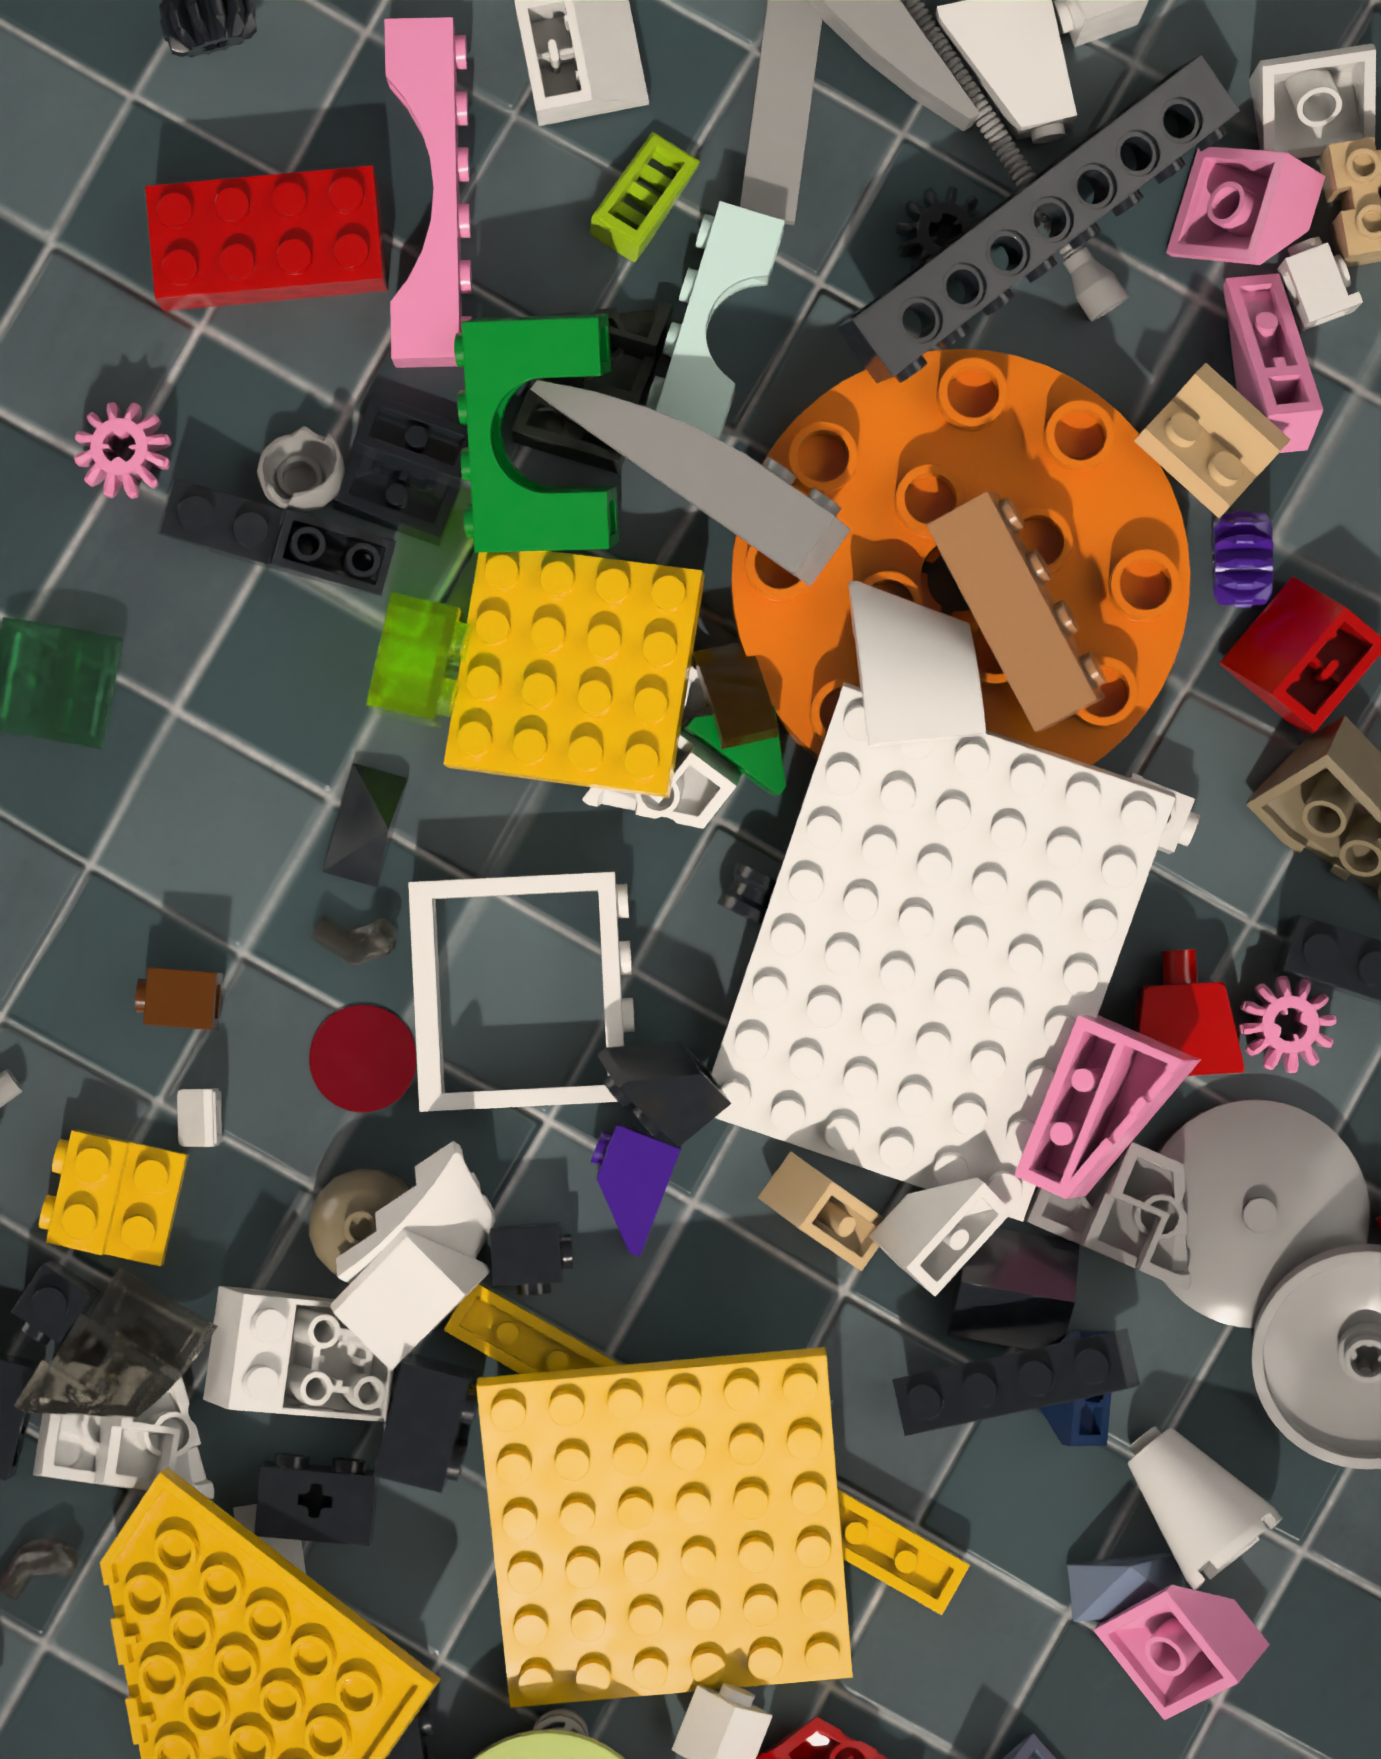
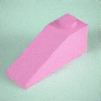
(1271, 357)

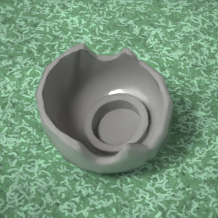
(301, 470)

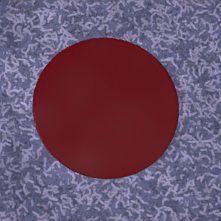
(362, 1058)

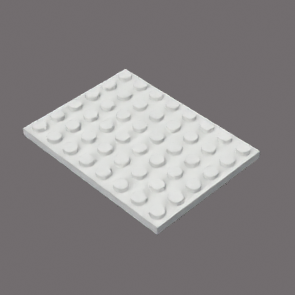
(934, 950)

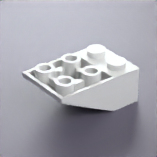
(291, 1359)

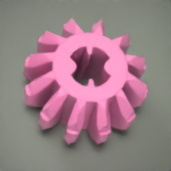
(126, 430)
(1304, 1016)

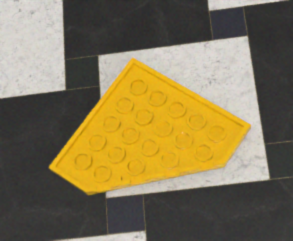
(241, 1647)

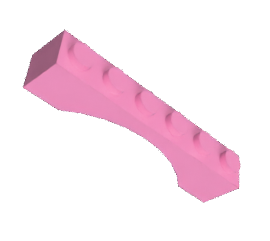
(422, 74)

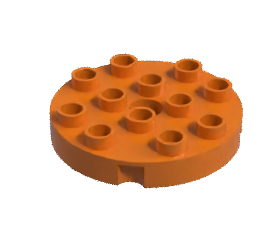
(926, 447)

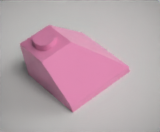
(1244, 205)
(1183, 1646)

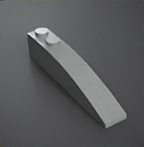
(901, 52)
(714, 477)

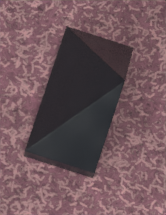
(365, 825)

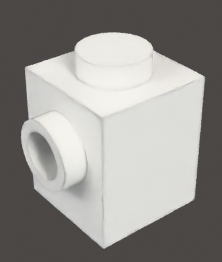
(722, 1725)

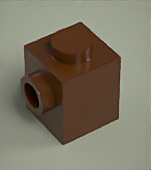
(180, 998)

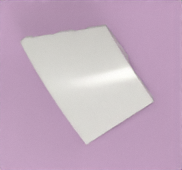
(914, 670)
(699, 779)
(440, 1207)
(124, 1449)

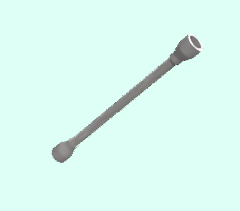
(1093, 284)

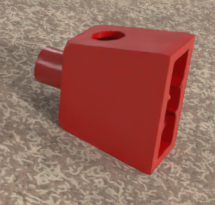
(1190, 1016)

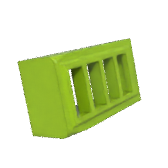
(629, 229)

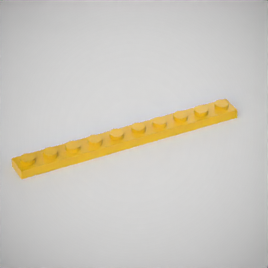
(867, 1535)

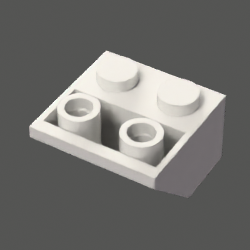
(580, 57)

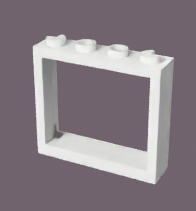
(426, 984)

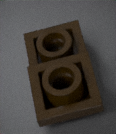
(735, 695)

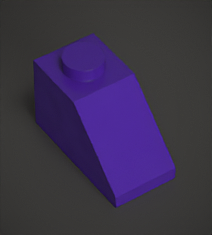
(634, 1180)

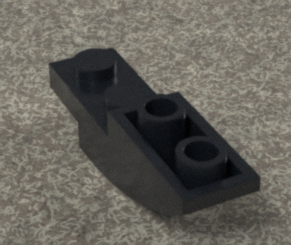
(276, 538)

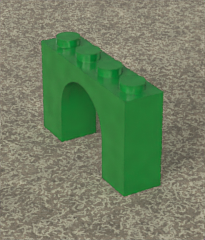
(506, 506)

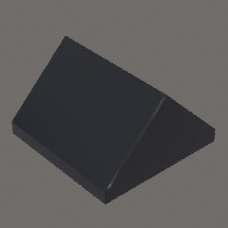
(1016, 1290)

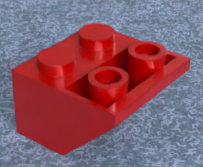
(1303, 655)

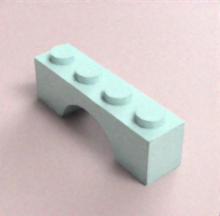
(736, 256)

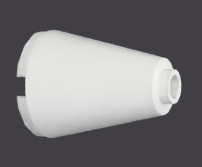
(1197, 1504)

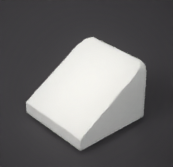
(199, 1117)

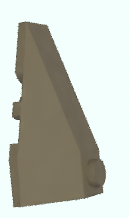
(1329, 801)

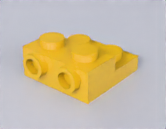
(113, 1197)

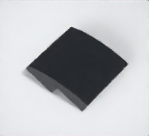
(404, 470)

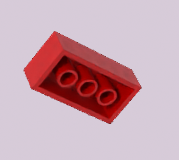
(266, 238)

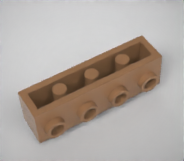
(1017, 610)

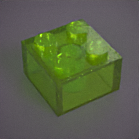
(418, 661)

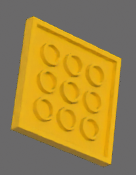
(575, 670)

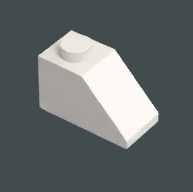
(940, 1230)

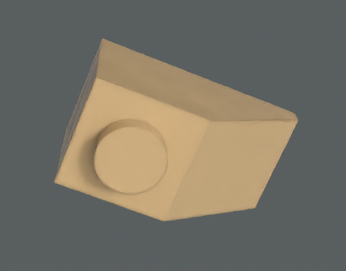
(823, 1210)

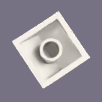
(1315, 99)
(406, 1294)

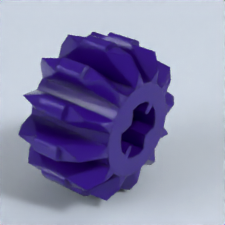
(1242, 559)

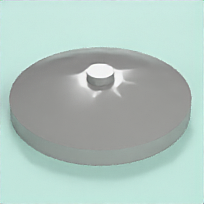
(1260, 1200)
(1322, 1356)

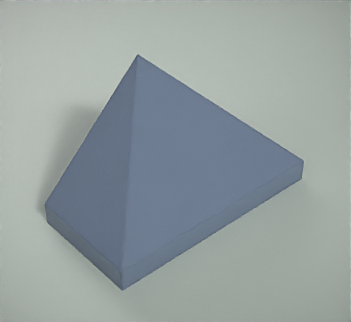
(1112, 1585)

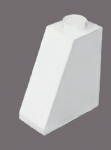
(1015, 61)

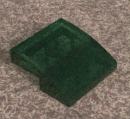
(56, 682)

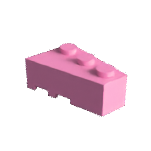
(1098, 1104)

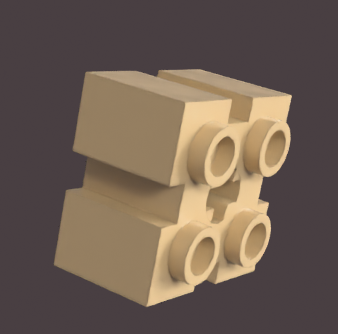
(1354, 179)

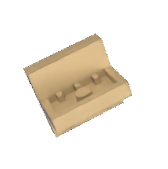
(1212, 440)

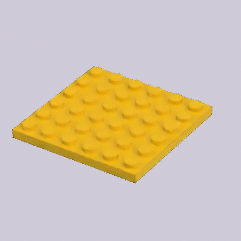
(665, 1526)

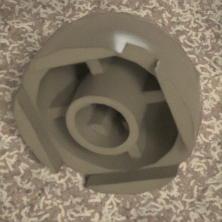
(347, 1210)

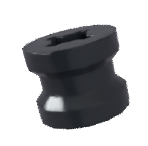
(748, 894)

